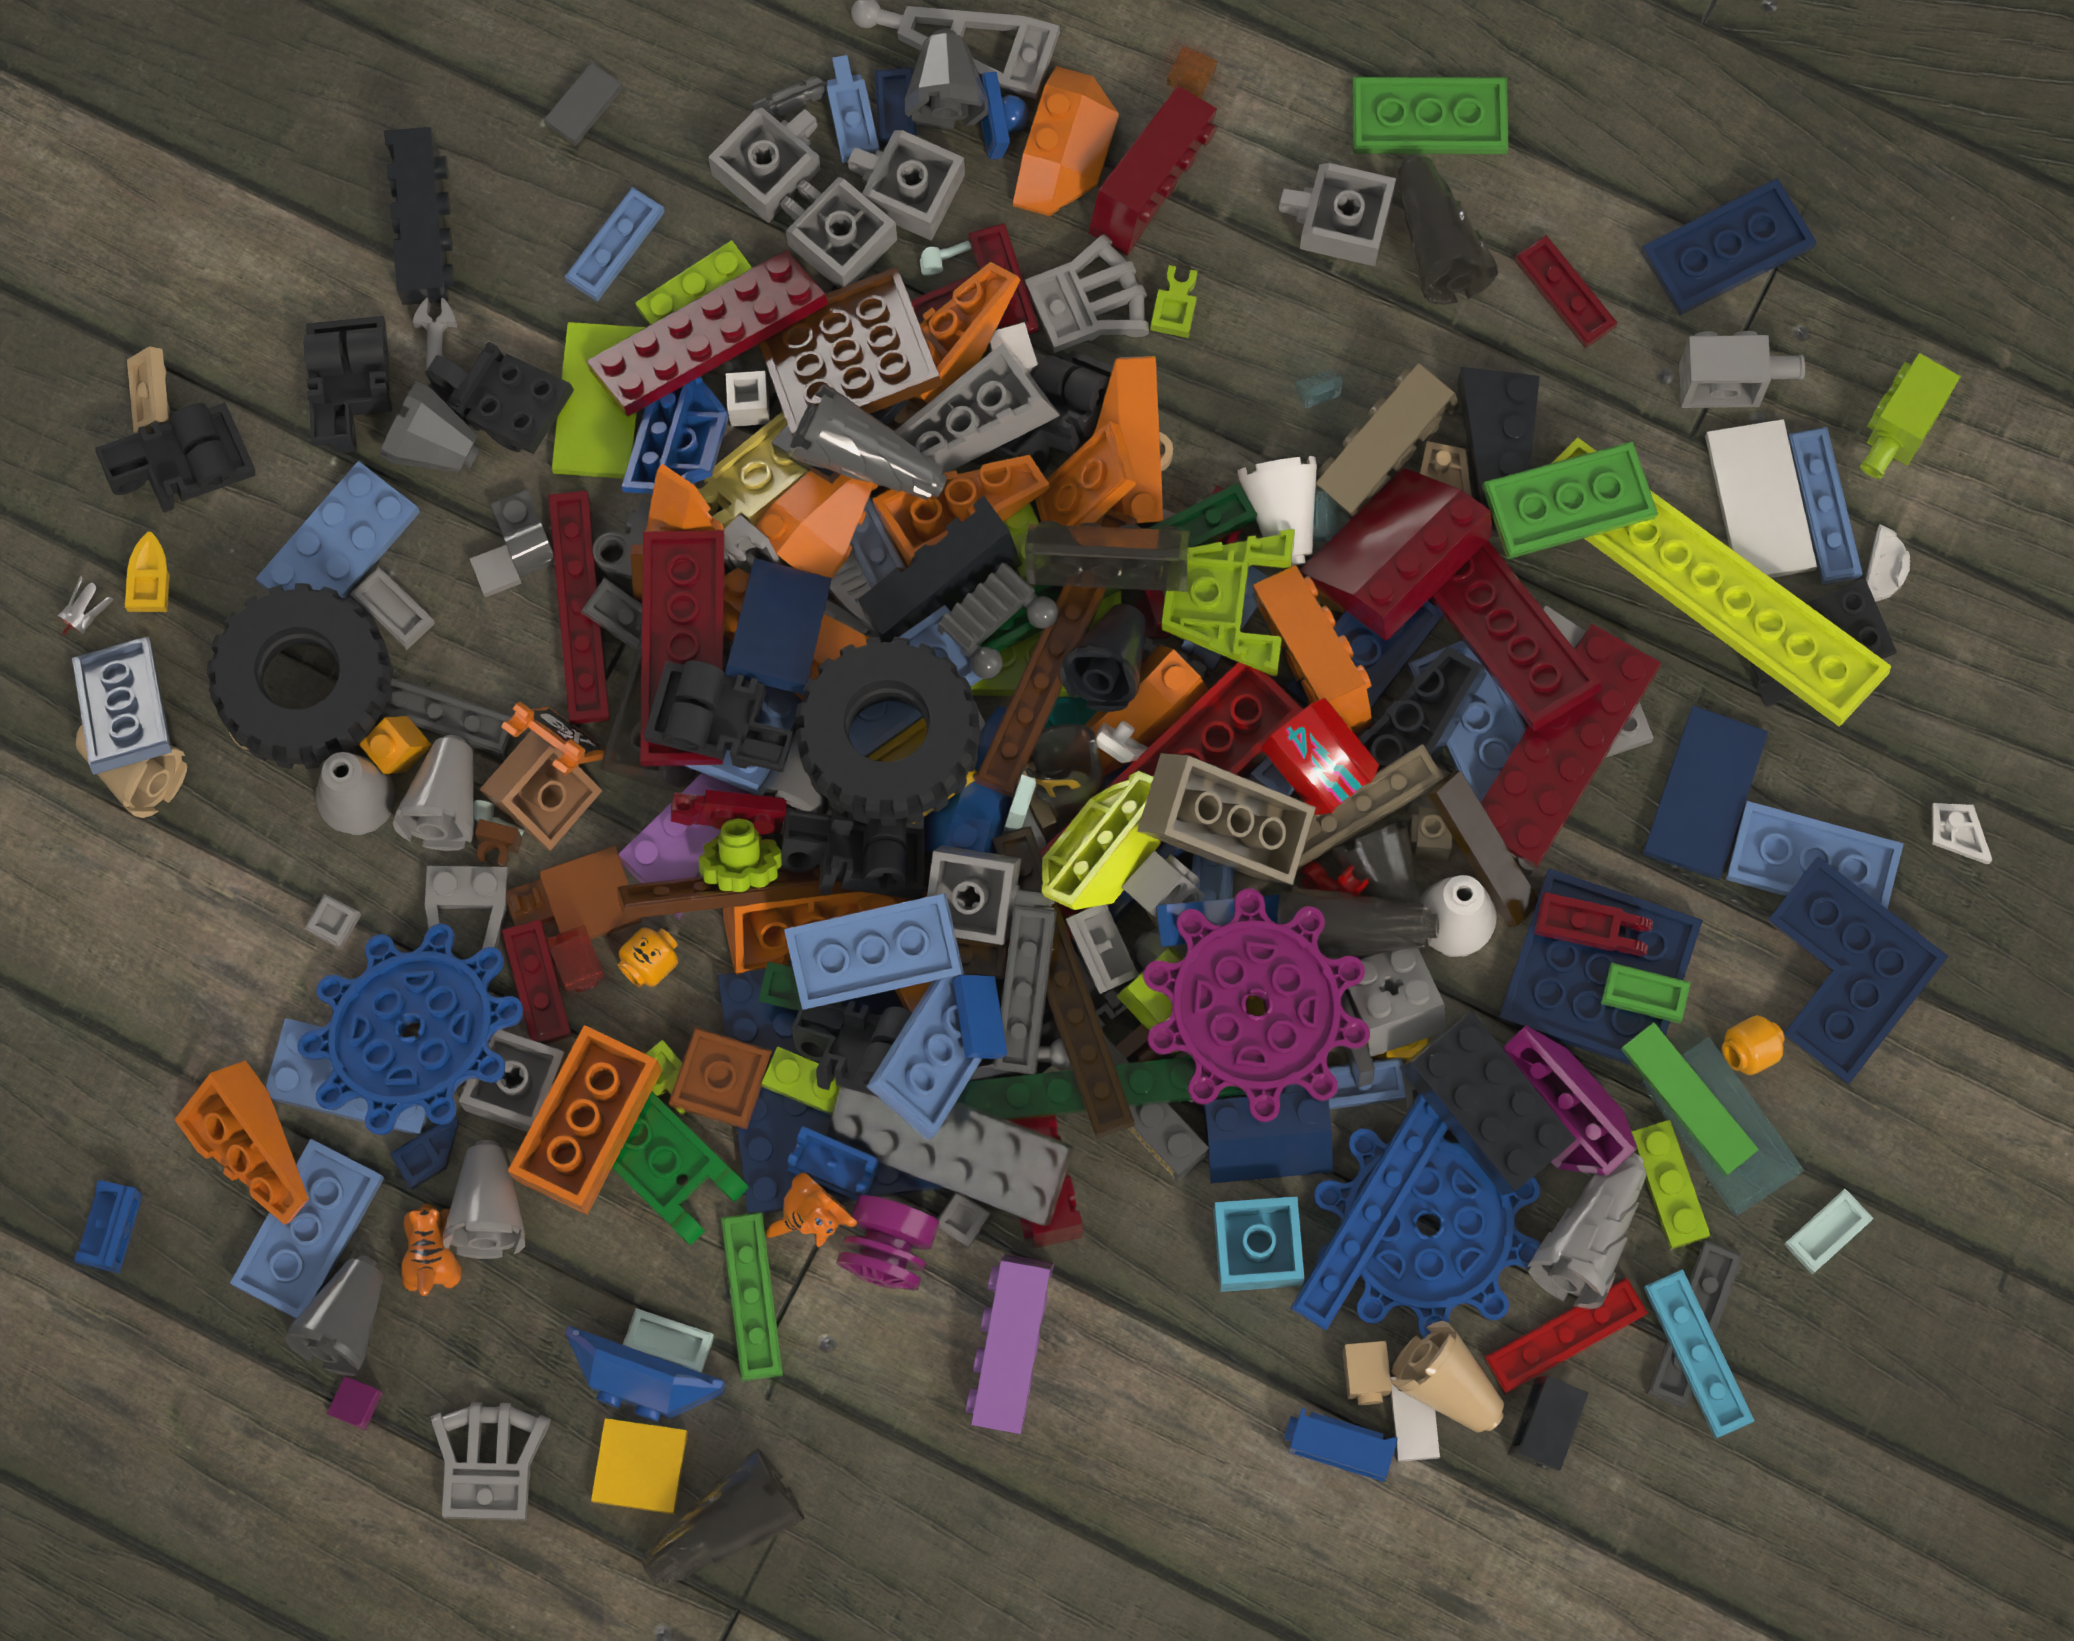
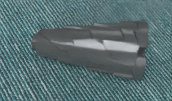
(861, 447)

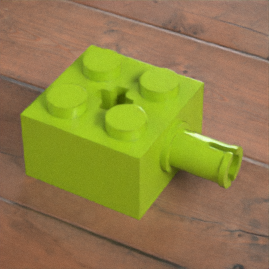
(1907, 413)

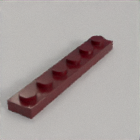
(575, 585)

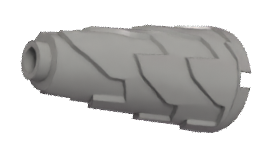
(1590, 1237)

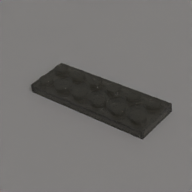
(968, 1155)

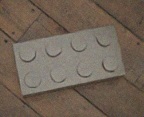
(1226, 818)

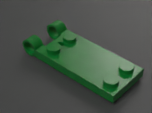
(660, 1152)

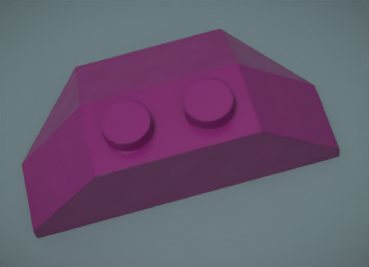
(1578, 1101)

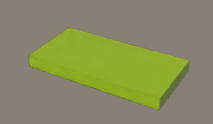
(591, 428)

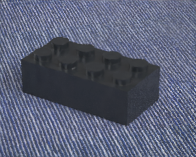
(1487, 1103)

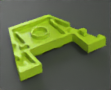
(1215, 599)

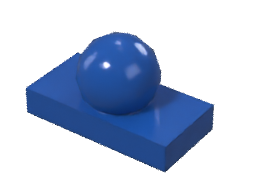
(1005, 116)

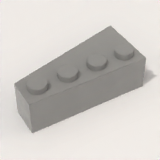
(979, 412)

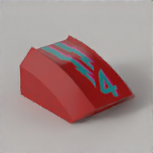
(1321, 757)

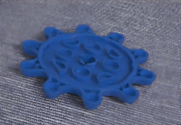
(403, 989)
(1457, 1262)

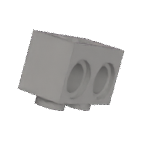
(1163, 883)

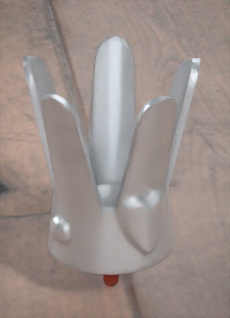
(74, 615)

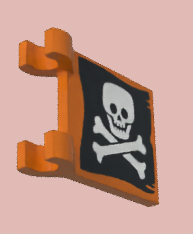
(558, 731)

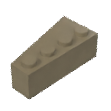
(1386, 438)

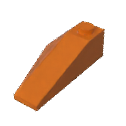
(965, 324)
(678, 505)
(918, 521)
(816, 522)

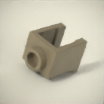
(1429, 835)

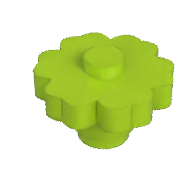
(739, 858)

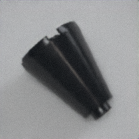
(1107, 660)

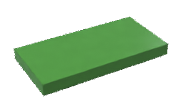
(1430, 115)
(1569, 500)

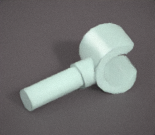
(932, 257)
(485, 811)

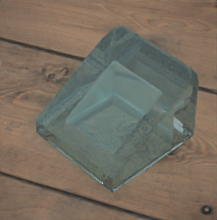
(1325, 518)

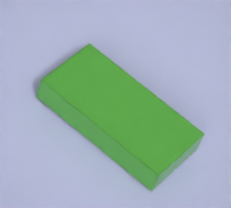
(1645, 993)

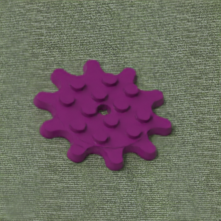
(1291, 978)

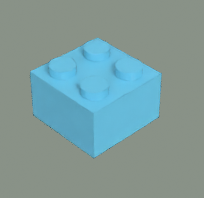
(1258, 1244)

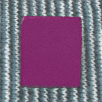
(354, 1403)

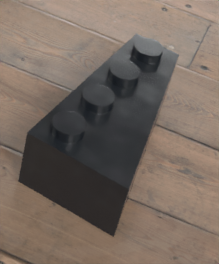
(419, 216)
(1497, 423)
(941, 573)
(1426, 710)

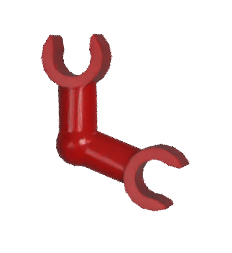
(1318, 879)

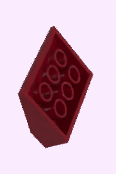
(1399, 550)

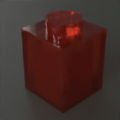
(576, 959)

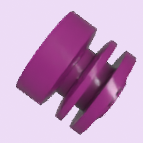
(889, 1238)

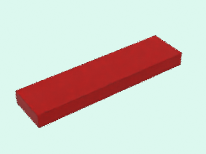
(1564, 1337)

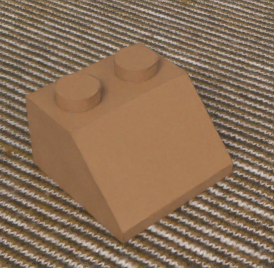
(538, 793)

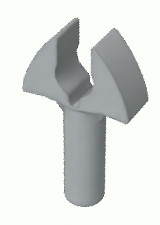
(434, 329)

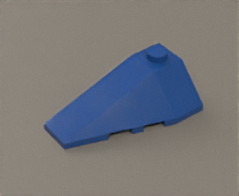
(974, 813)

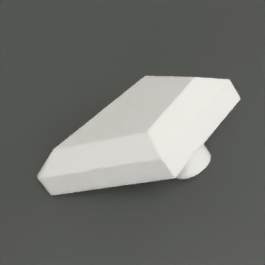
(1118, 742)
(1959, 831)

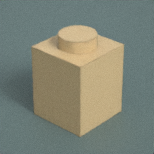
(1367, 1372)

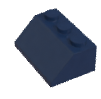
(1287, 1146)

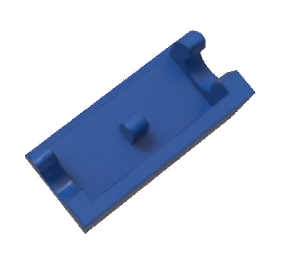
(833, 1164)
(109, 1226)

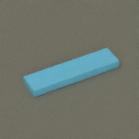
(1698, 1354)

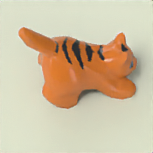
(810, 1211)
(426, 1257)

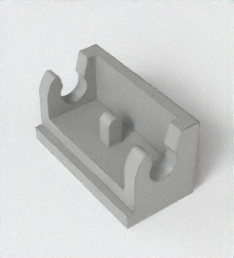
(744, 544)
(1101, 948)

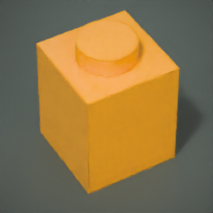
(395, 744)

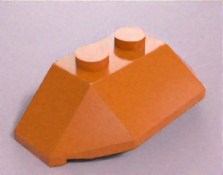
(1065, 143)

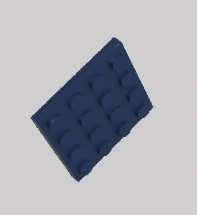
(1562, 982)

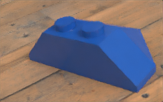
(681, 433)
(640, 1378)

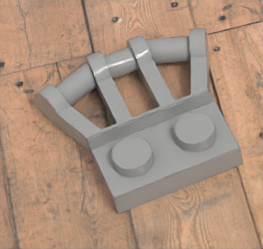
(1065, 308)
(487, 1489)

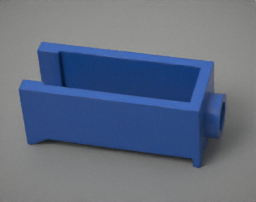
(1340, 1445)

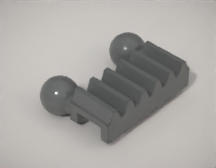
(989, 609)

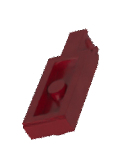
(720, 806)

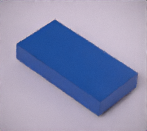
(980, 1016)

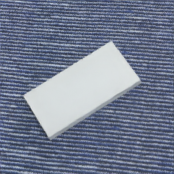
(1761, 497)

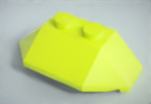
(1100, 847)

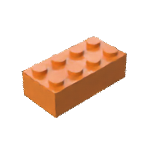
(585, 1120)

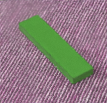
(1689, 1099)
(752, 1296)

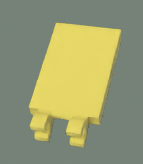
(751, 477)

